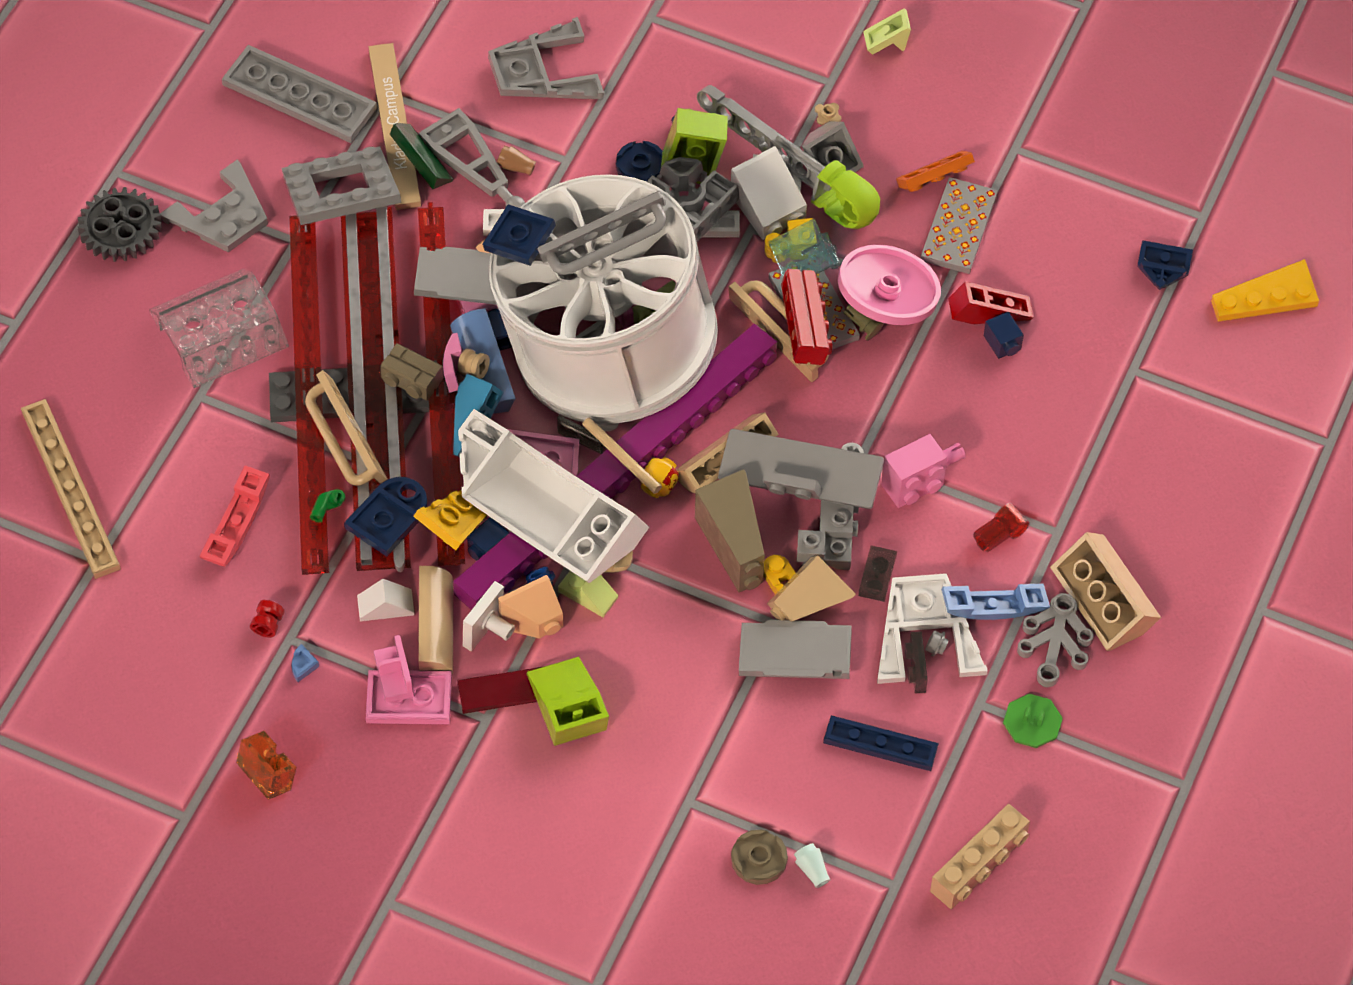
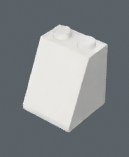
(768, 193)

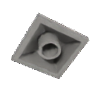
(833, 143)

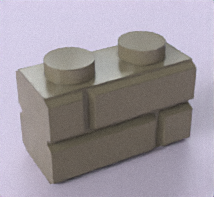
(411, 372)

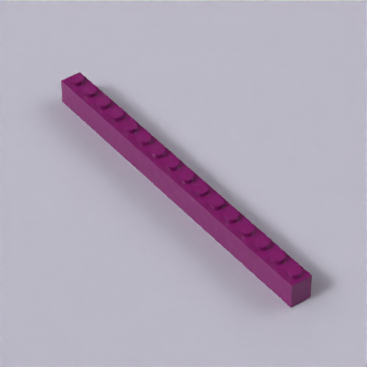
(643, 442)

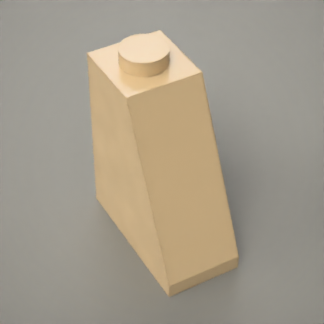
(809, 591)

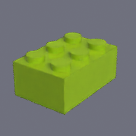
(697, 137)

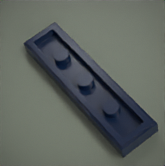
(880, 743)

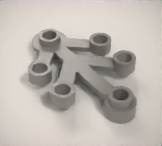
(1056, 635)

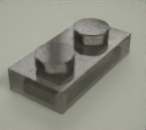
(877, 573)
(917, 672)

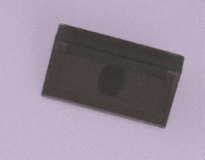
(575, 430)

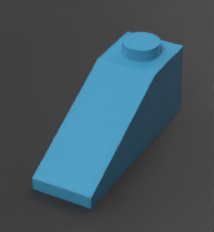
(471, 395)

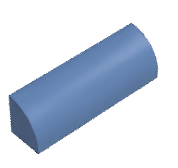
(477, 334)

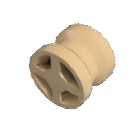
(473, 363)

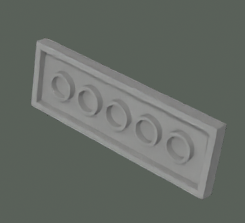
(299, 93)

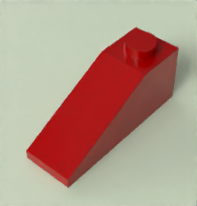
(979, 303)

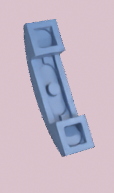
(995, 605)

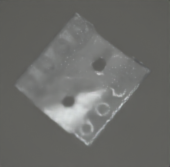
(226, 334)

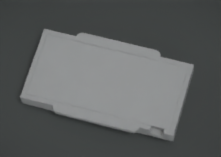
(454, 275)
(795, 649)

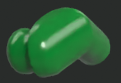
(325, 502)

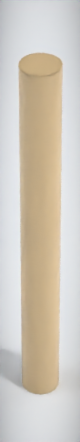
(622, 455)

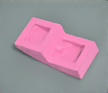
(450, 362)

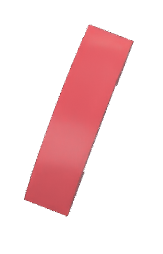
(237, 518)

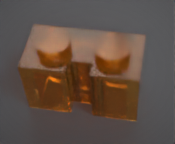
(267, 770)

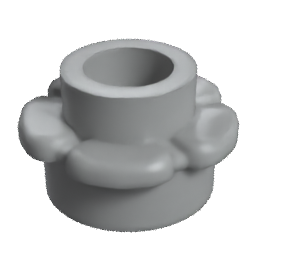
(936, 643)

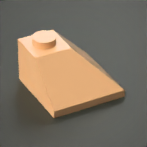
(532, 609)

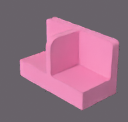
(394, 672)

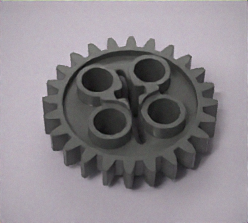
(120, 217)

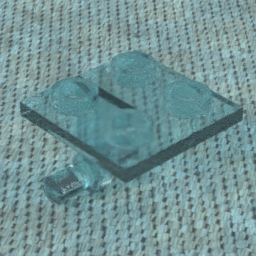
(805, 249)

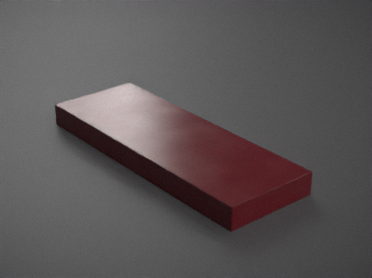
(495, 691)

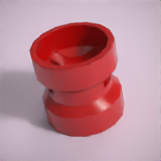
(267, 618)

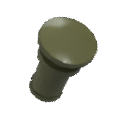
(865, 323)

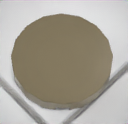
(759, 857)

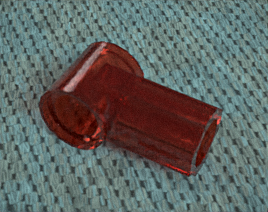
(1006, 523)

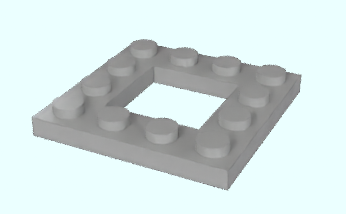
(376, 172)

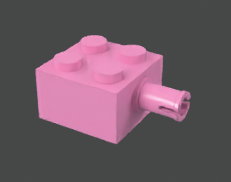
(917, 469)

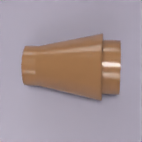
(516, 161)

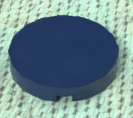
(639, 160)

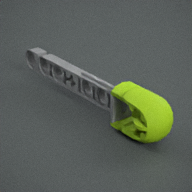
(840, 192)

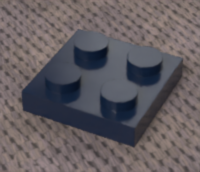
(519, 234)

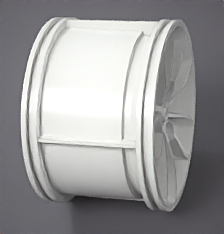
(624, 371)

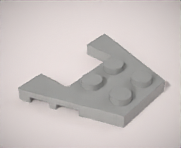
(227, 220)

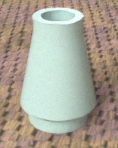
(812, 864)

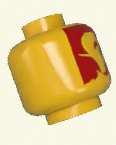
(664, 473)

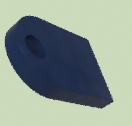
(387, 515)

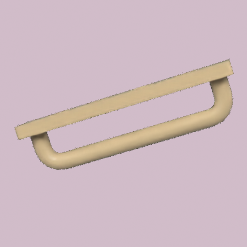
(757, 315)
(373, 467)

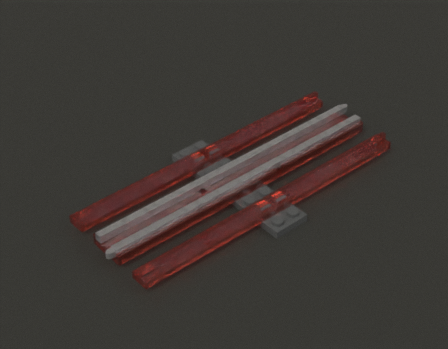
(376, 407)

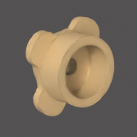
(833, 114)

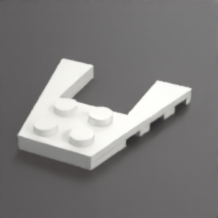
(920, 605)

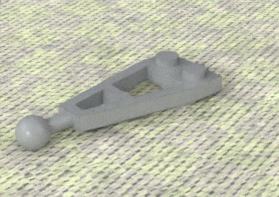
(450, 130)

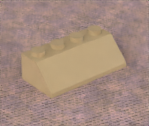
(1105, 591)

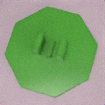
(1032, 720)

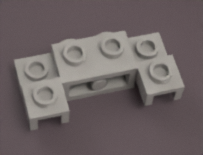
(833, 539)

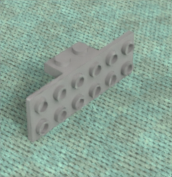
(803, 468)

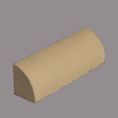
(705, 465)
(435, 619)

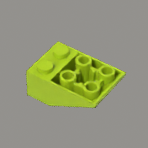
(568, 700)

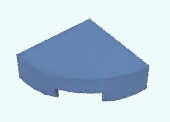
(303, 663)

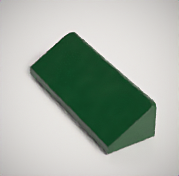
(420, 155)

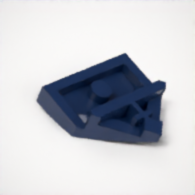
(1164, 263)

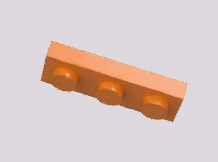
(935, 171)

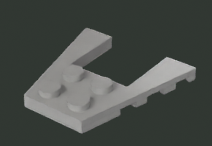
(522, 72)

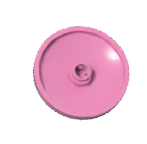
(889, 284)

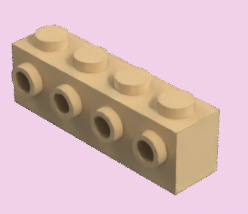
(980, 856)

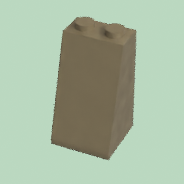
(731, 527)

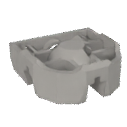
(716, 189)

